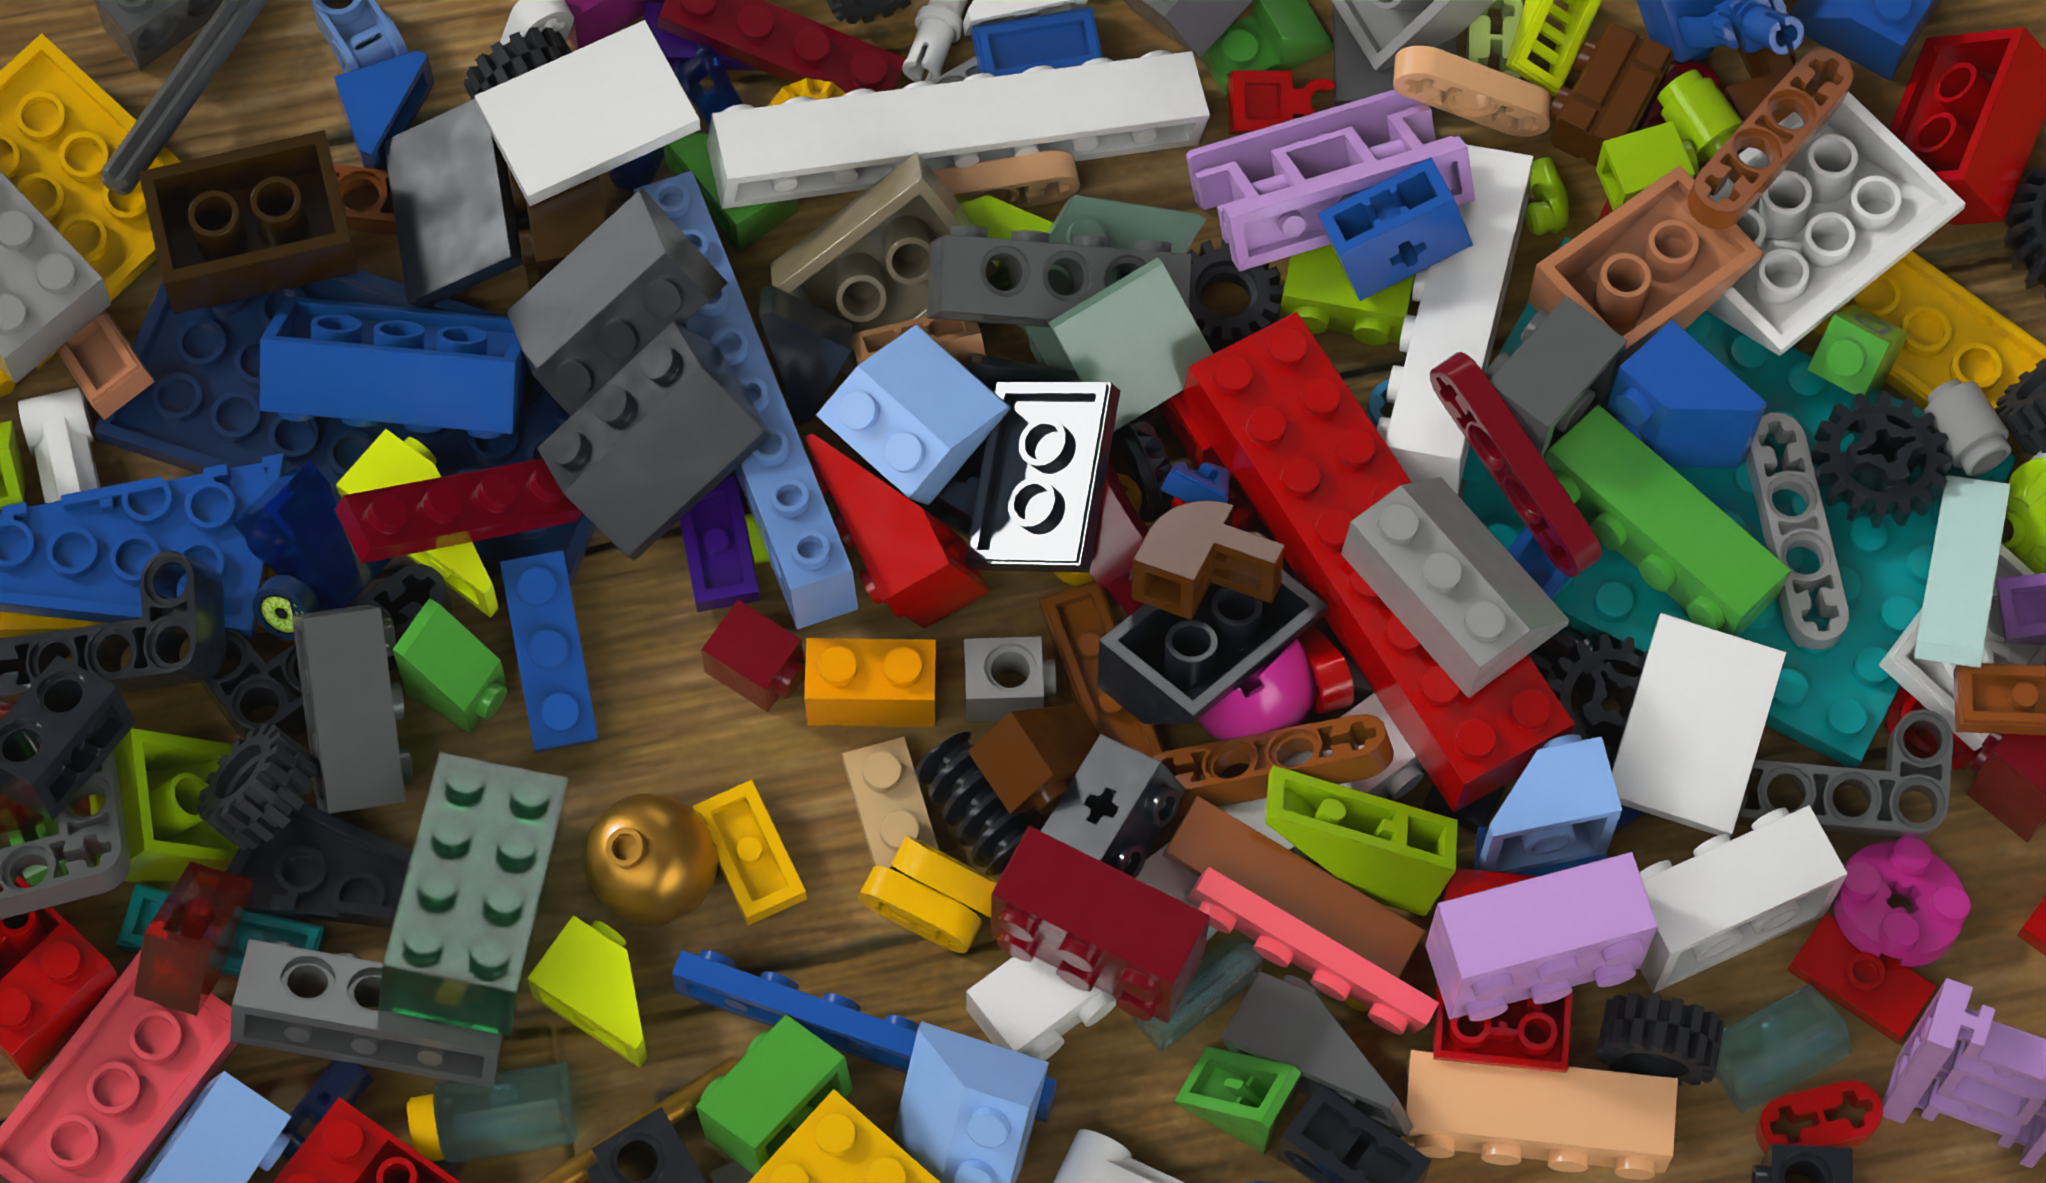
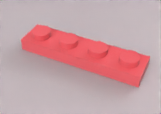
(1334, 967)

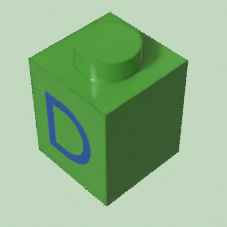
(1857, 350)

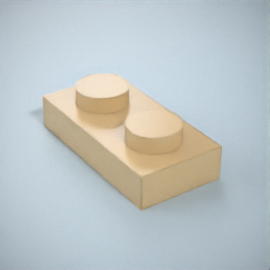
(887, 798)

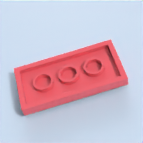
(114, 1089)

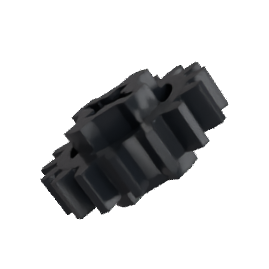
(1880, 459)
(1599, 683)

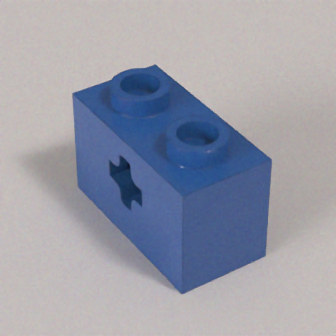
(1395, 228)

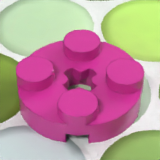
(1919, 876)

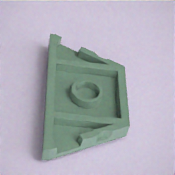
(1123, 225)

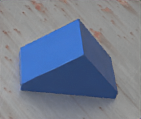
(383, 102)

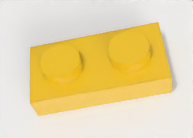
(751, 853)

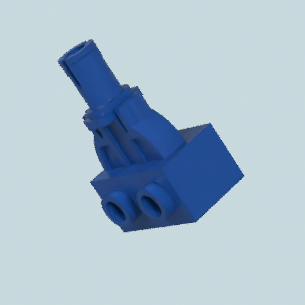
(1698, 26)

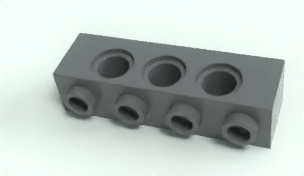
(962, 292)
(337, 1024)

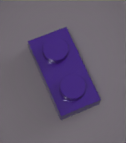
(719, 549)

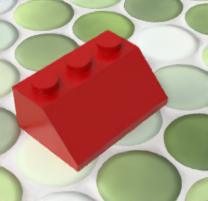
(1976, 115)

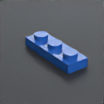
(549, 651)

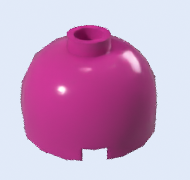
(1269, 700)

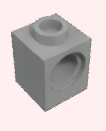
(989, 657)

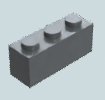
(352, 708)

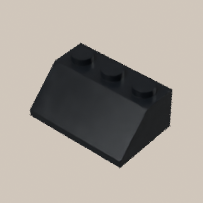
(610, 300)
(655, 439)
(1181, 667)

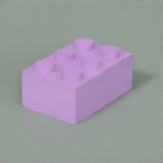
(1541, 937)

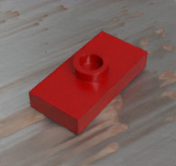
(1861, 982)

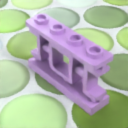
(1285, 174)
(1984, 1079)

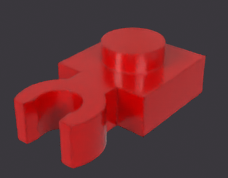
(1268, 99)

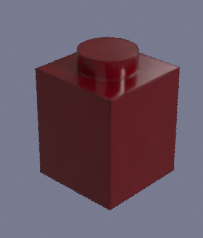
(754, 656)

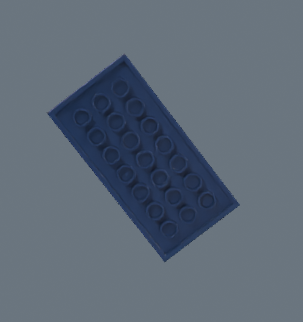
(209, 411)

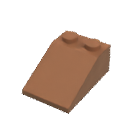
(1646, 264)

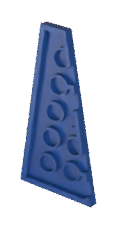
(90, 548)

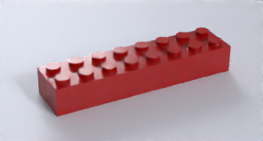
(1307, 471)

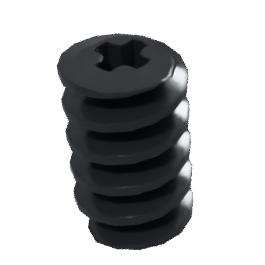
(972, 804)

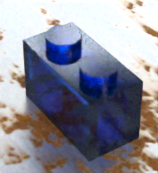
(303, 538)

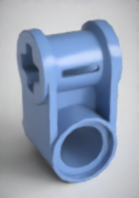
(358, 33)

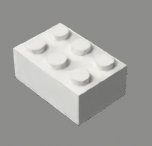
(1738, 894)

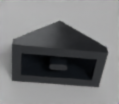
(806, 347)

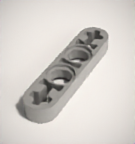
(1803, 530)

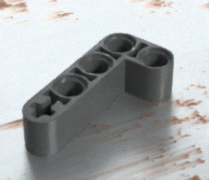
(1881, 788)

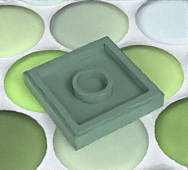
(1135, 338)

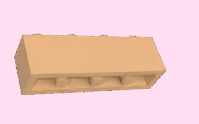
(1541, 1115)

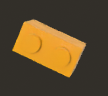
(870, 682)

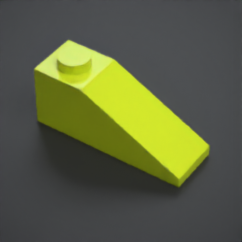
(400, 462)

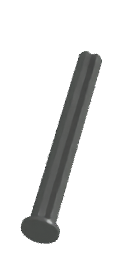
(178, 94)

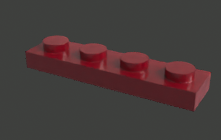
(782, 43)
(453, 510)

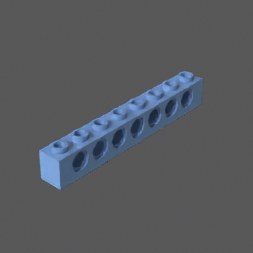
(777, 474)

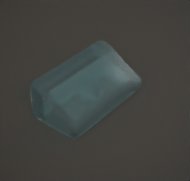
(1216, 981)
(1780, 1047)
(519, 1114)

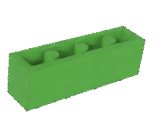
(1665, 525)

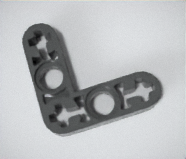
(77, 842)

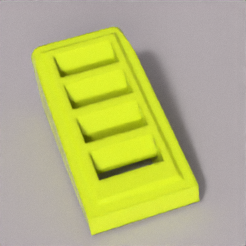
(1568, 40)

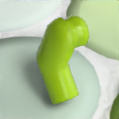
(1552, 203)

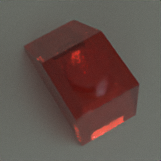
(191, 938)

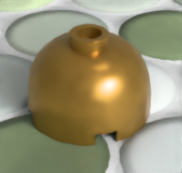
(650, 859)

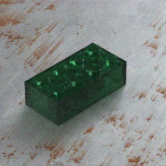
(473, 894)

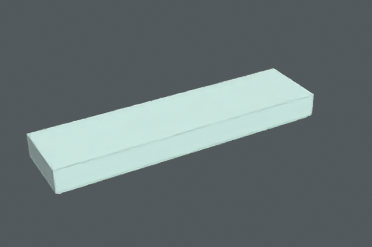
(1962, 572)

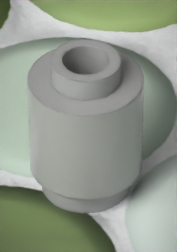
(1972, 425)

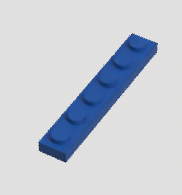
(834, 1018)

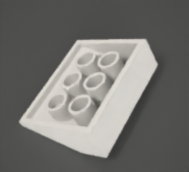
(1830, 225)

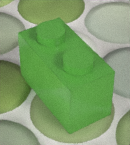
(770, 1093)

